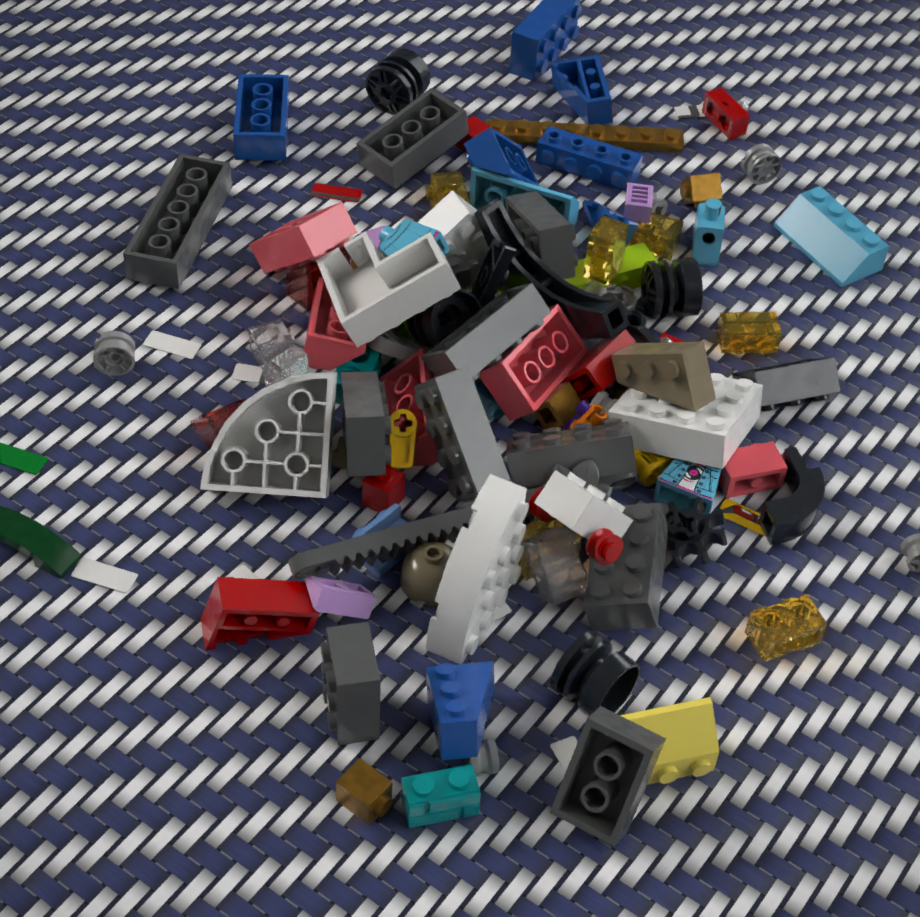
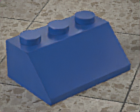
(499, 155)

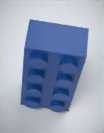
(543, 37)
(261, 117)

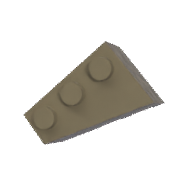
(667, 371)

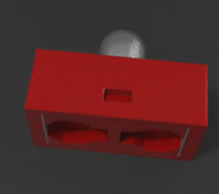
(726, 113)

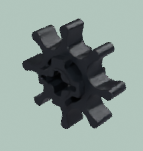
(693, 531)

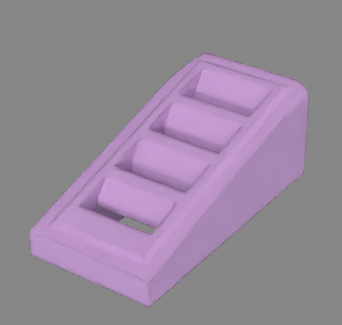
(638, 202)

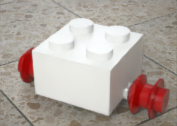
(584, 513)

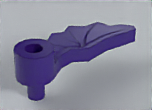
(581, 408)

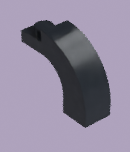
(794, 515)

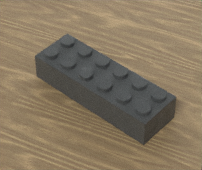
(178, 221)

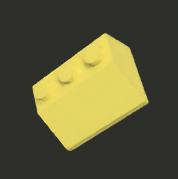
(690, 739)

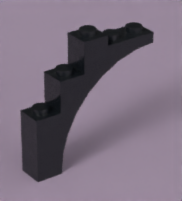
(588, 313)

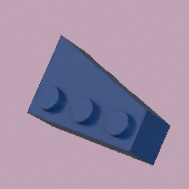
(584, 88)
(459, 706)

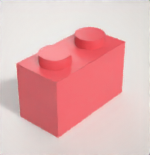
(753, 470)

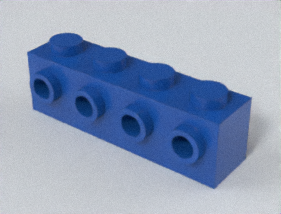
(588, 158)

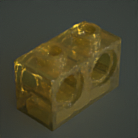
(785, 627)

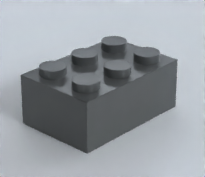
(351, 683)
(607, 775)

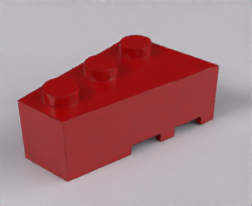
(255, 609)

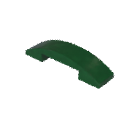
(38, 542)

